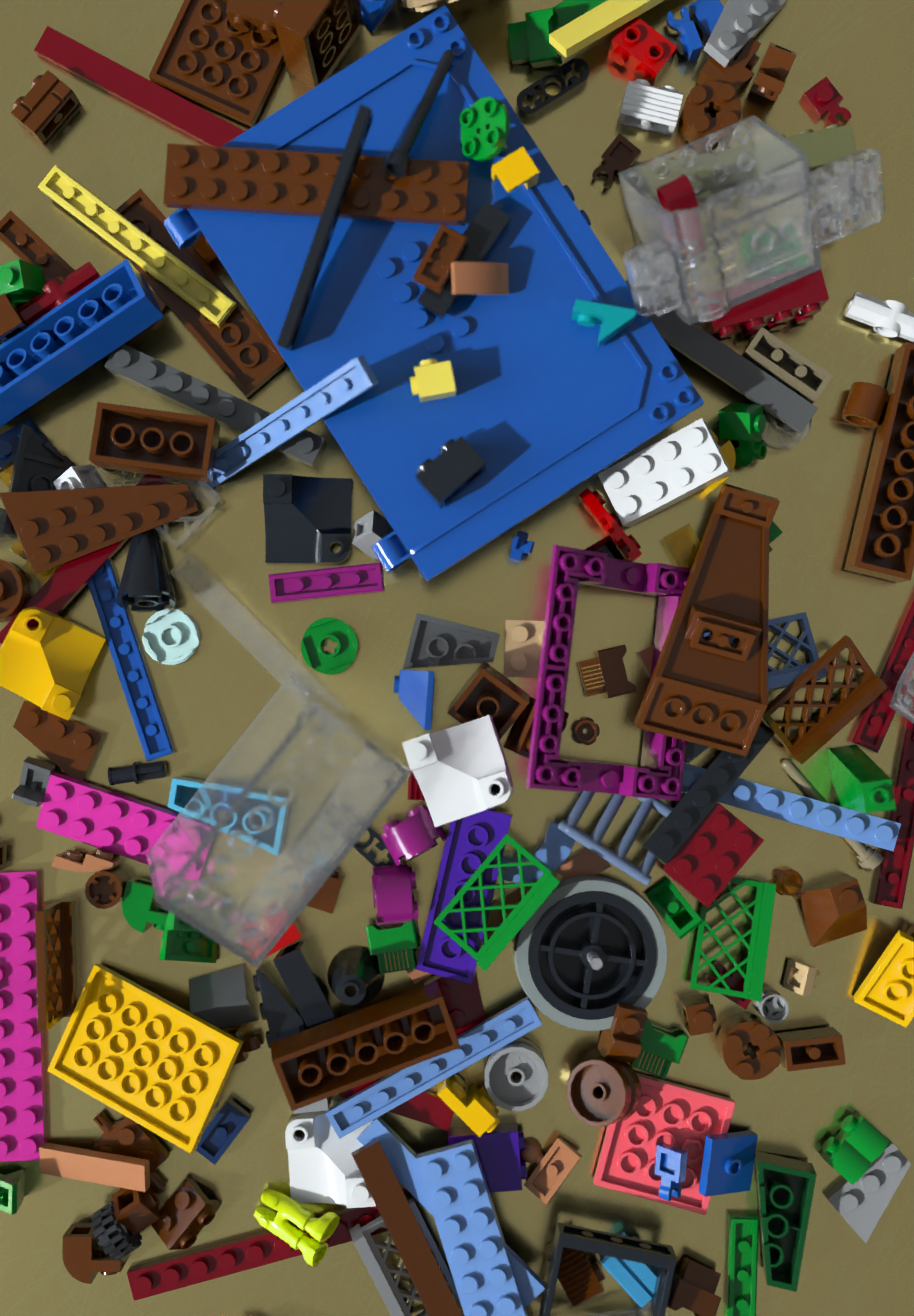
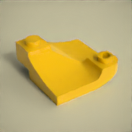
(48, 661)

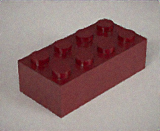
(773, 309)

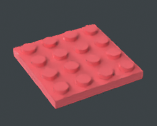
(669, 1116)

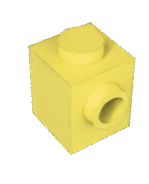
(433, 380)

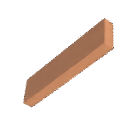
(94, 1166)

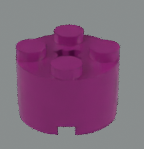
(412, 835)
(393, 894)

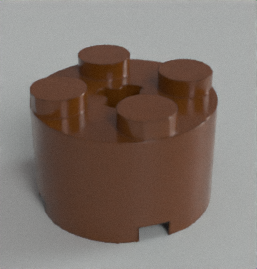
(709, 109)
(763, 1052)

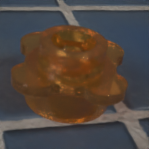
(789, 883)

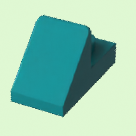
(610, 318)

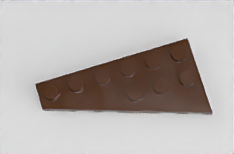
(78, 521)

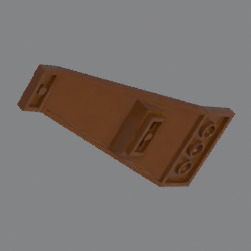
(704, 684)

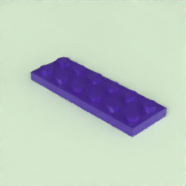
(465, 849)

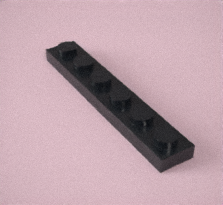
(702, 798)

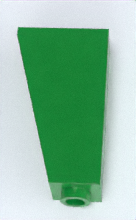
(859, 781)

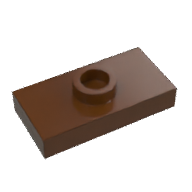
(436, 264)

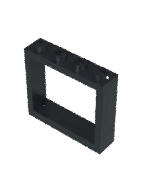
(613, 1246)

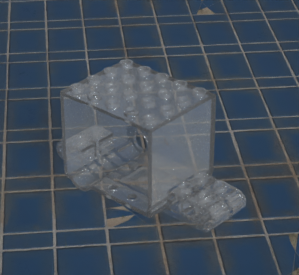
(753, 222)

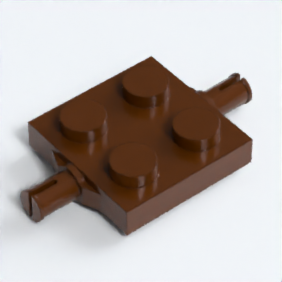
(131, 1140)

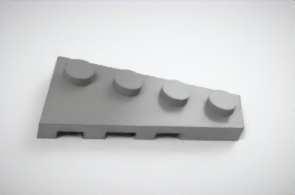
(737, 25)

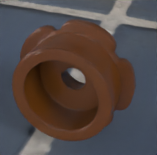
(585, 723)

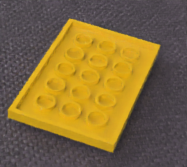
(145, 1057)

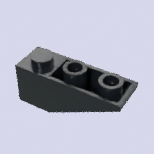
(277, 1007)

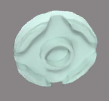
(171, 636)

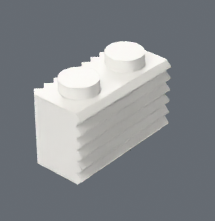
(650, 107)

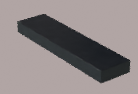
(482, 235)

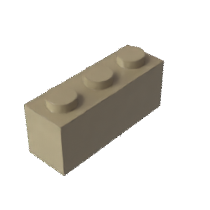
(787, 365)

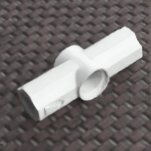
(887, 317)

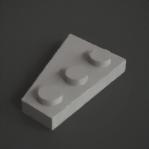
(868, 1198)

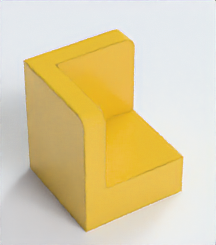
(515, 171)

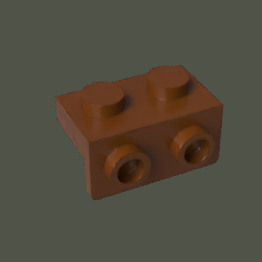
(185, 1216)

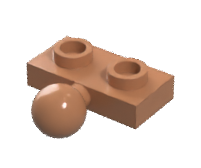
(551, 1168)

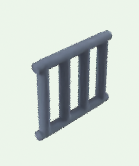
(593, 842)

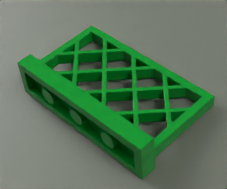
(516, 919)
(756, 948)

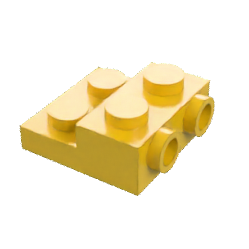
(470, 1105)

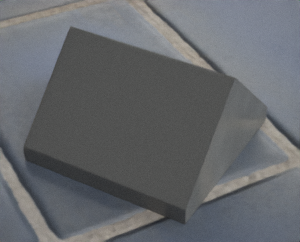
(223, 997)

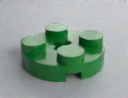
(322, 660)

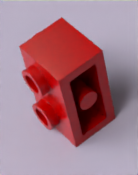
(642, 50)

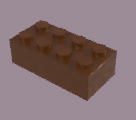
(154, 442)

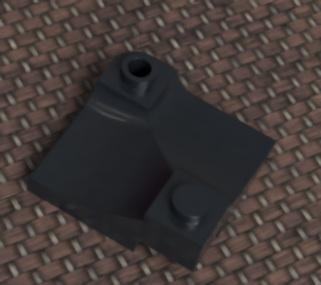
(306, 519)

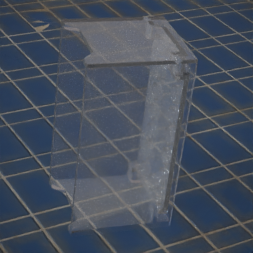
(273, 821)

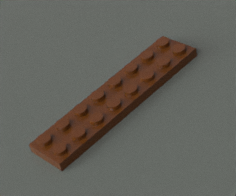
(240, 343)

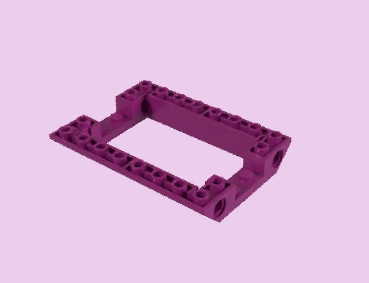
(661, 756)

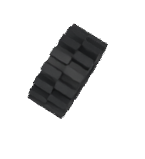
(113, 1235)

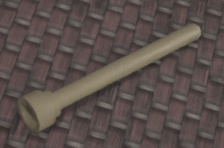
(868, 857)

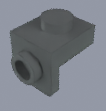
(33, 781)

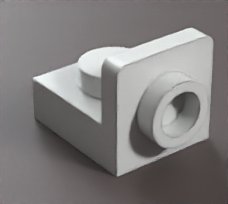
(79, 477)

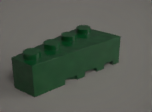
(784, 1206)

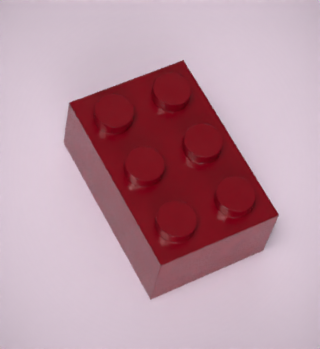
(712, 855)

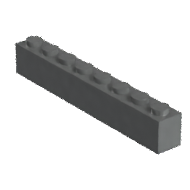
(206, 400)

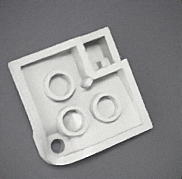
(460, 769)
(323, 1164)

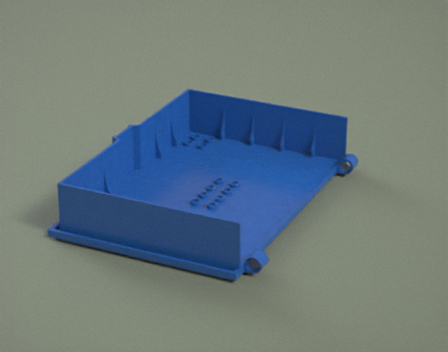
(525, 375)

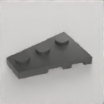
(448, 643)

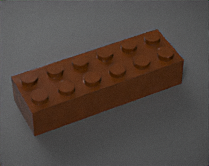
(363, 1046)

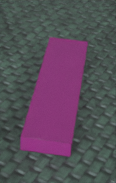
(326, 582)

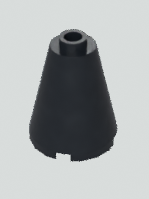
(146, 575)
(355, 976)

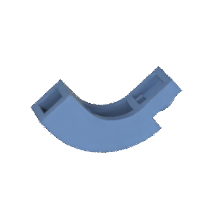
(551, 851)

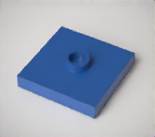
(728, 1163)

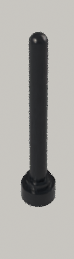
(398, 161)

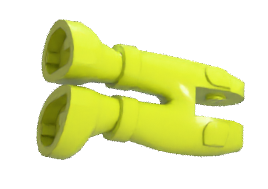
(288, 1209)

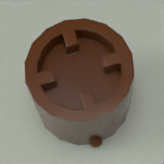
(865, 404)
(106, 887)

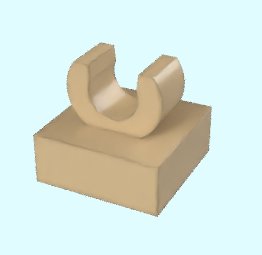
(800, 977)

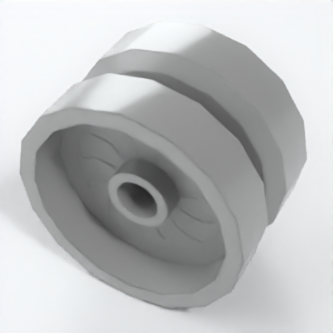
(518, 1090)

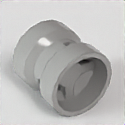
(776, 1009)

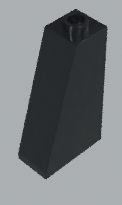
(306, 983)

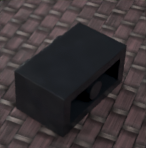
(450, 471)

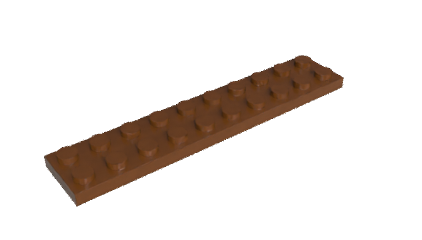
(302, 181)

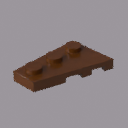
(63, 741)

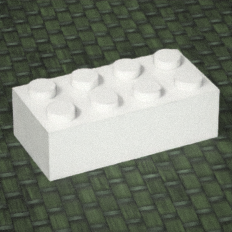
(664, 473)

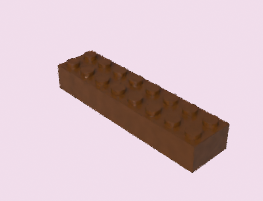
(885, 518)

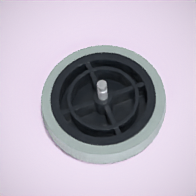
(589, 951)

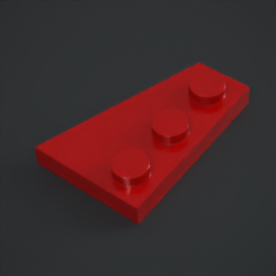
(611, 524)

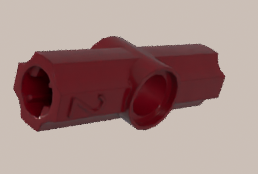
(57, 292)

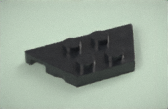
(34, 468)

